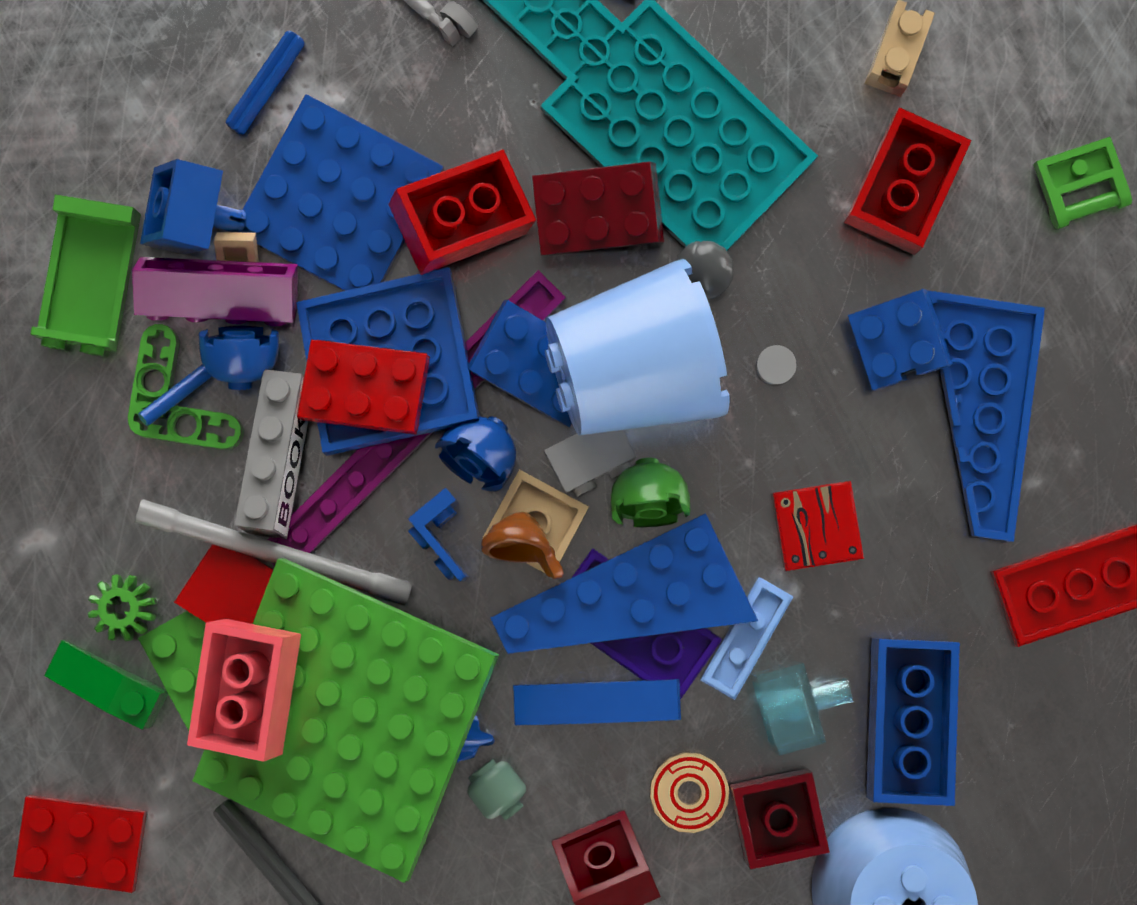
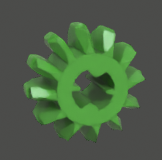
(116, 621)

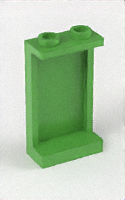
(87, 275)

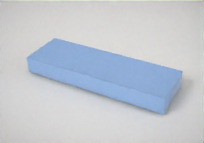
(746, 641)

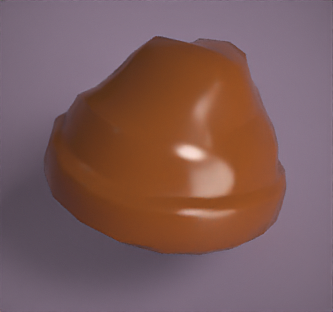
(521, 540)

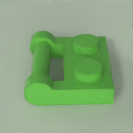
(1078, 170)

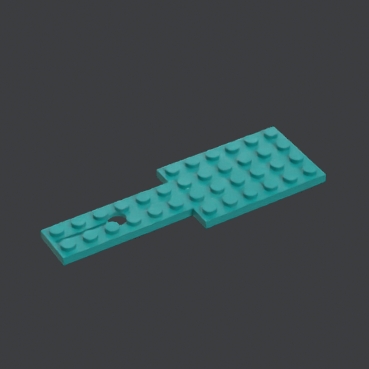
(662, 98)

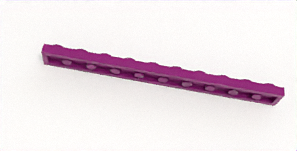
(374, 464)

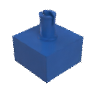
(185, 208)

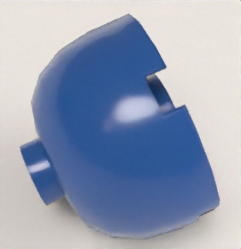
(238, 354)
(479, 451)

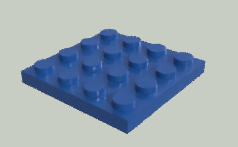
(330, 197)
(404, 315)

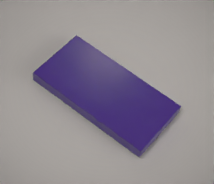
(658, 656)

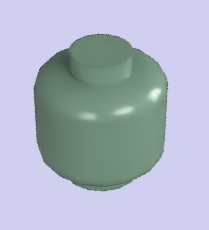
(496, 790)

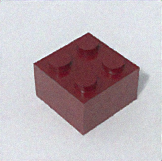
(779, 818)

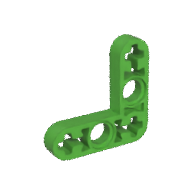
(142, 398)

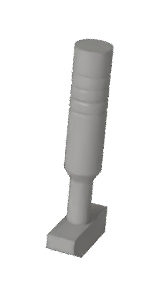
(446, 26)

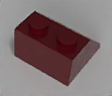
(605, 864)

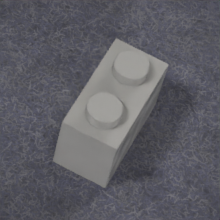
(588, 457)

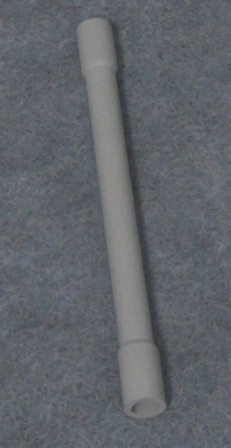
(171, 520)

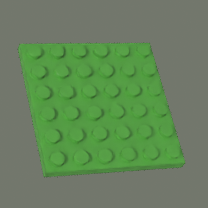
(368, 726)

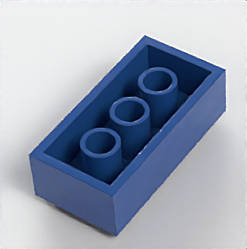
(913, 721)

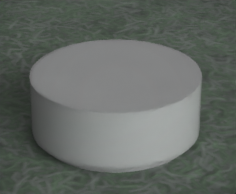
(460, 18)
(776, 365)

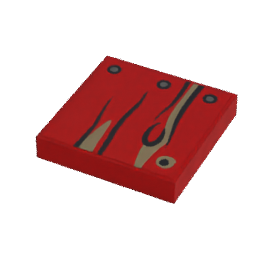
(817, 525)

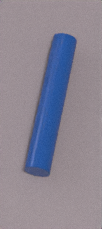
(174, 395)

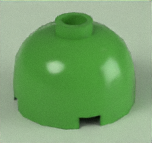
(649, 494)

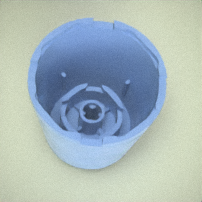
(639, 355)
(890, 858)

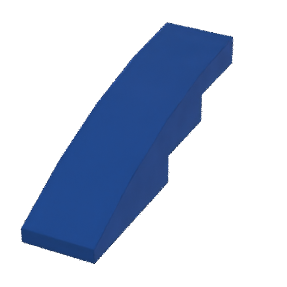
(597, 702)

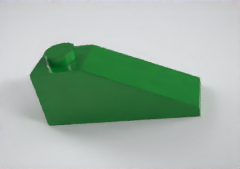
(106, 685)

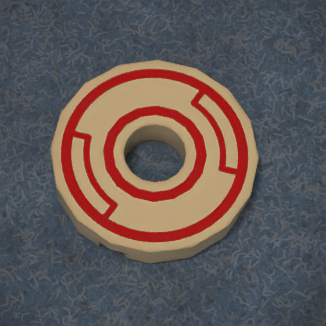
(712, 799)

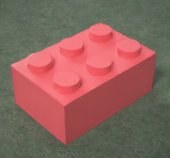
(244, 689)

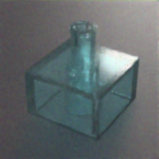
(792, 706)

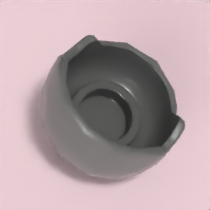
(710, 266)

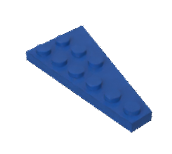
(989, 402)
(653, 589)

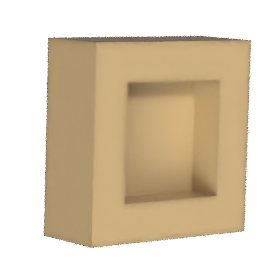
(236, 246)

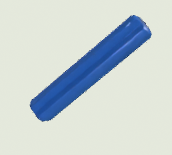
(265, 82)

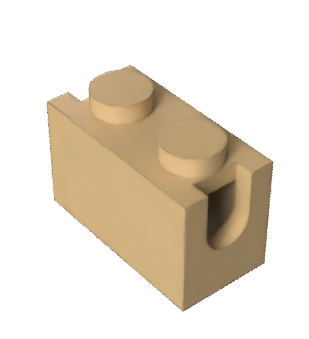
(899, 48)

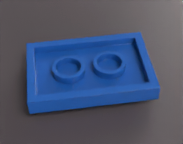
(516, 362)

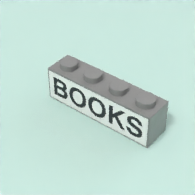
(273, 457)

